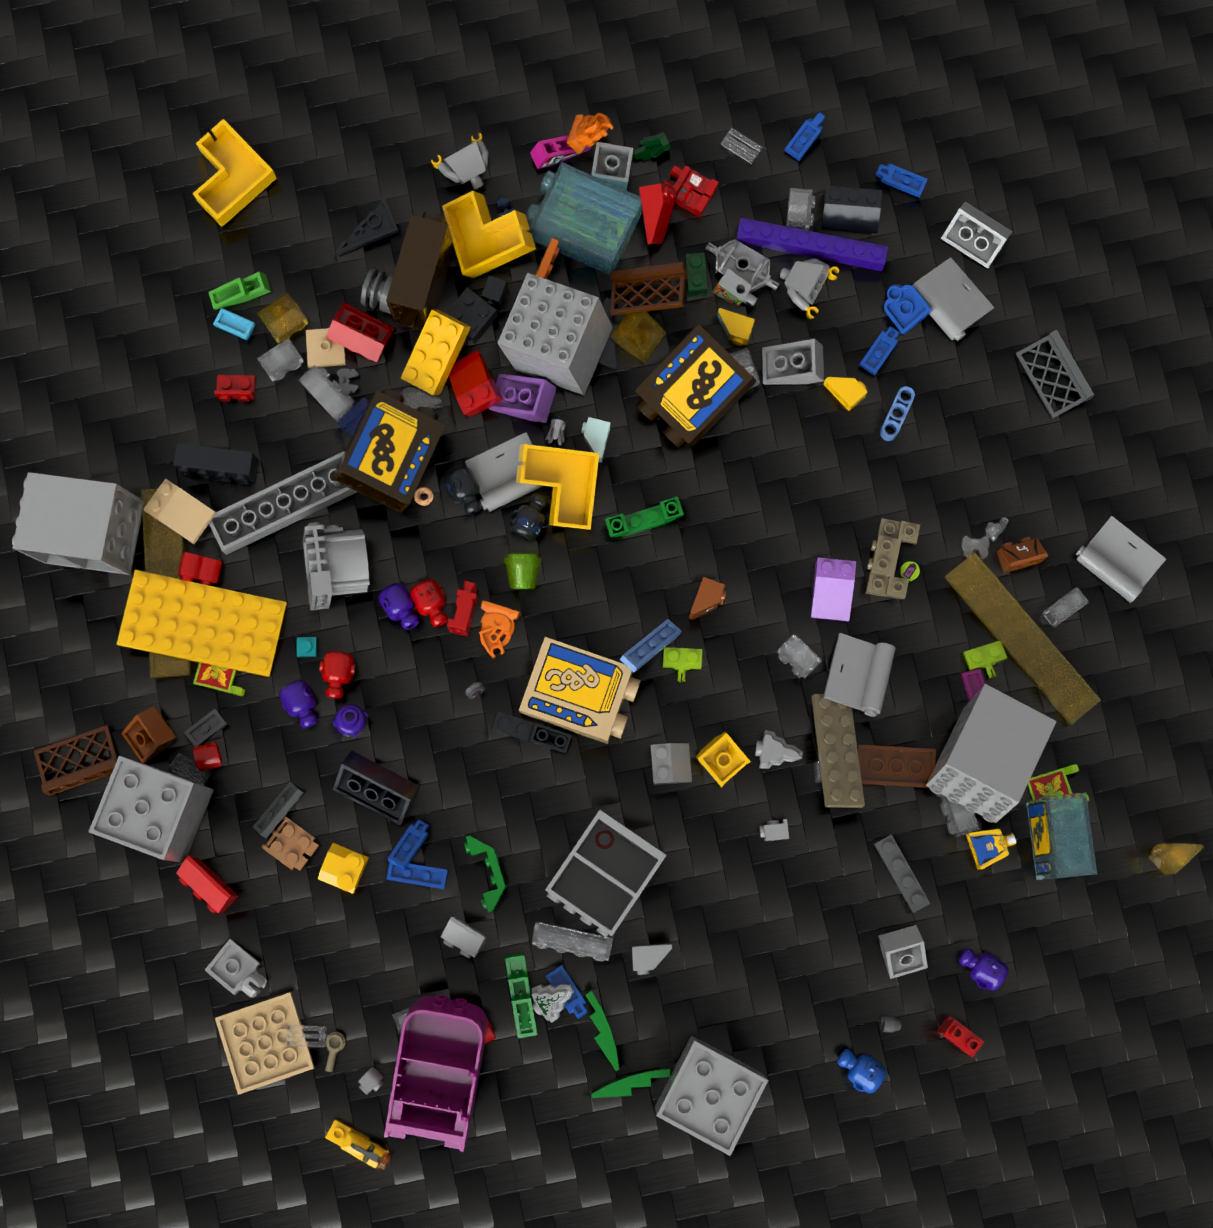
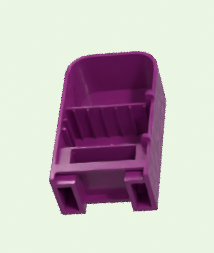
(437, 1071)

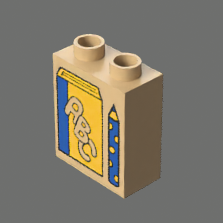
(579, 691)

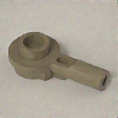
(335, 1042)

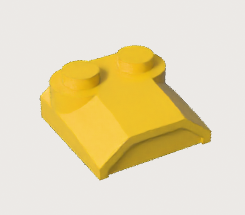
(722, 758)
(343, 868)

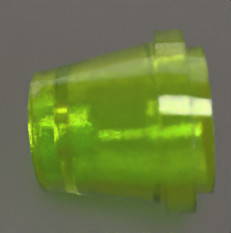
(522, 570)

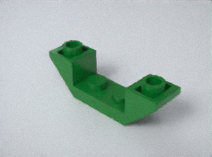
(646, 519)
(492, 897)

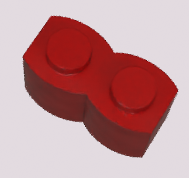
(199, 568)

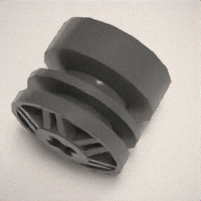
(376, 290)

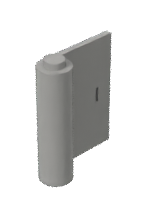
(953, 299)
(497, 473)
(1120, 559)
(862, 676)

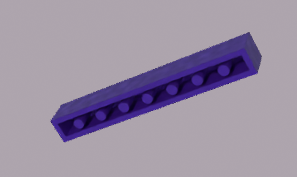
(812, 244)

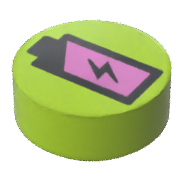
(909, 571)

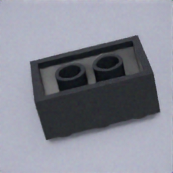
(851, 209)

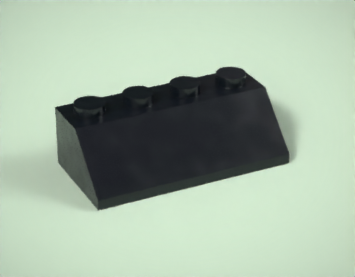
(375, 787)

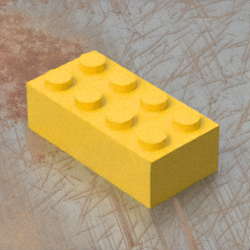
(435, 352)

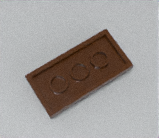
(896, 765)

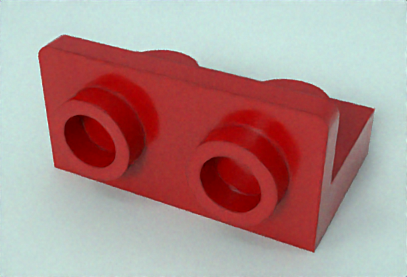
(235, 387)

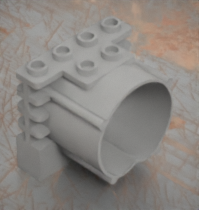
(334, 563)

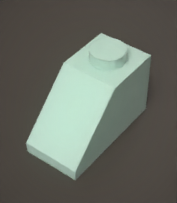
(596, 435)

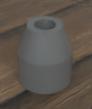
(890, 1024)

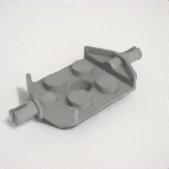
(758, 266)

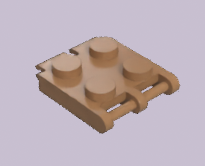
(291, 844)

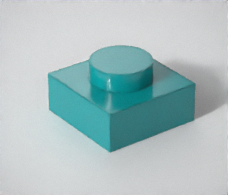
(306, 647)

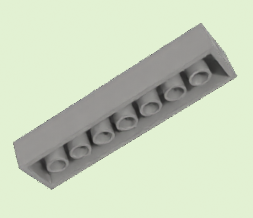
(279, 506)

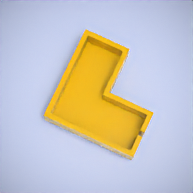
(239, 175)
(483, 242)
(571, 476)

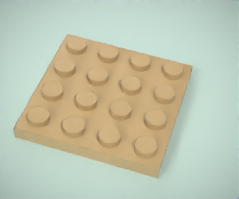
(258, 1043)

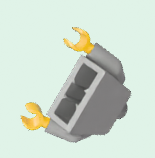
(466, 163)
(806, 281)

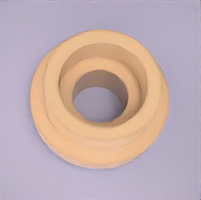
(423, 490)

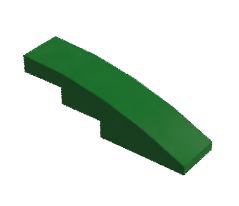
(521, 995)
(605, 1037)
(623, 1086)

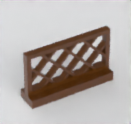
(648, 276)
(81, 776)

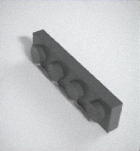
(901, 873)

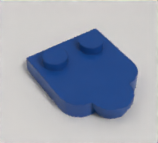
(906, 307)

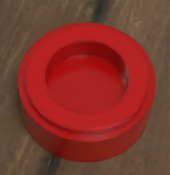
(604, 846)

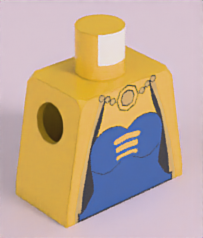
(989, 846)

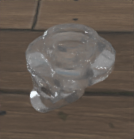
(994, 530)

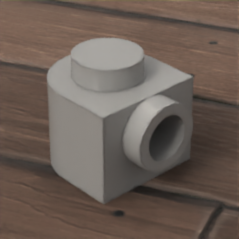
(371, 1080)

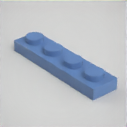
(650, 645)

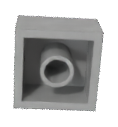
(612, 164)

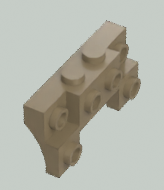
(883, 564)

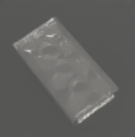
(572, 941)

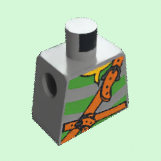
(730, 285)

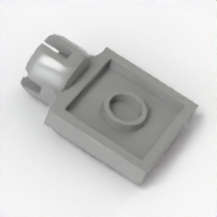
(236, 970)

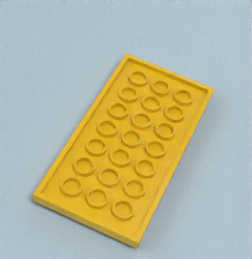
(202, 623)

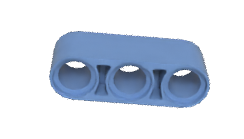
(900, 405)

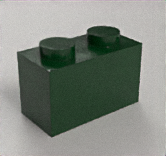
(696, 274)

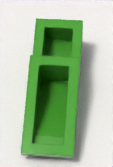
(240, 291)

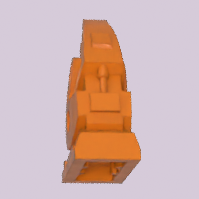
(588, 130)
(495, 625)

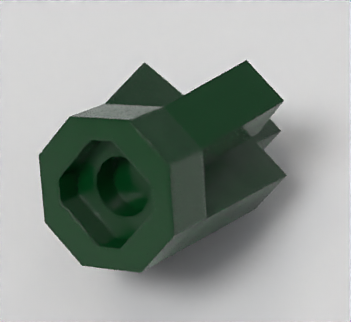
(651, 147)

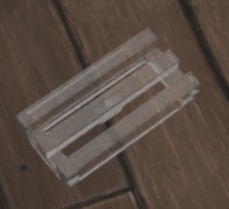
(725, 143)
(321, 1036)

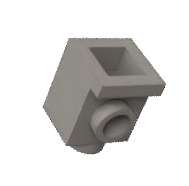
(774, 830)

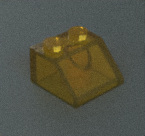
(283, 318)
(638, 335)
(1173, 856)

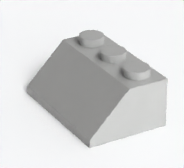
(976, 234)

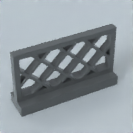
(1070, 367)

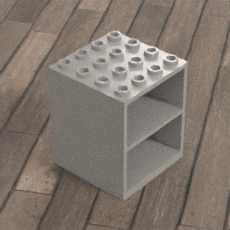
(555, 333)
(78, 523)
(991, 754)
(151, 810)
(605, 881)
(710, 1095)

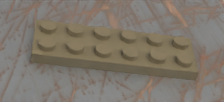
(837, 753)

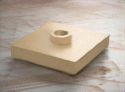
(322, 350)

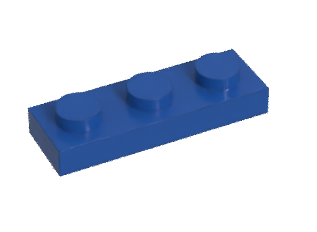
(418, 875)

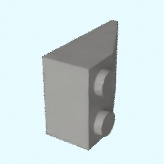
(793, 363)

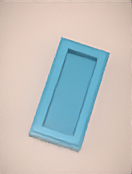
(234, 324)

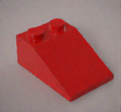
(657, 209)
(473, 385)

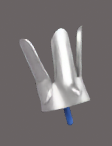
(556, 431)

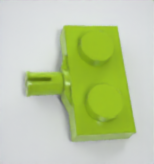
(985, 657)
(682, 660)

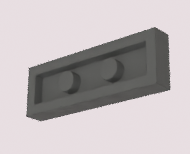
(278, 810)

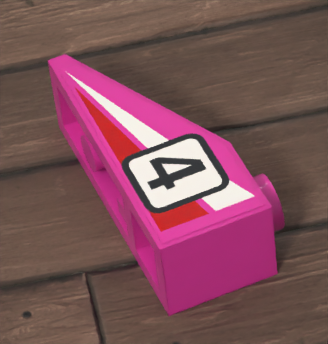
(553, 151)

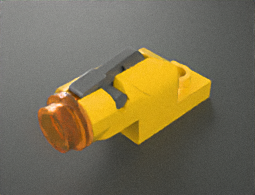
(358, 1145)

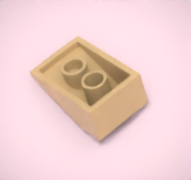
(179, 511)

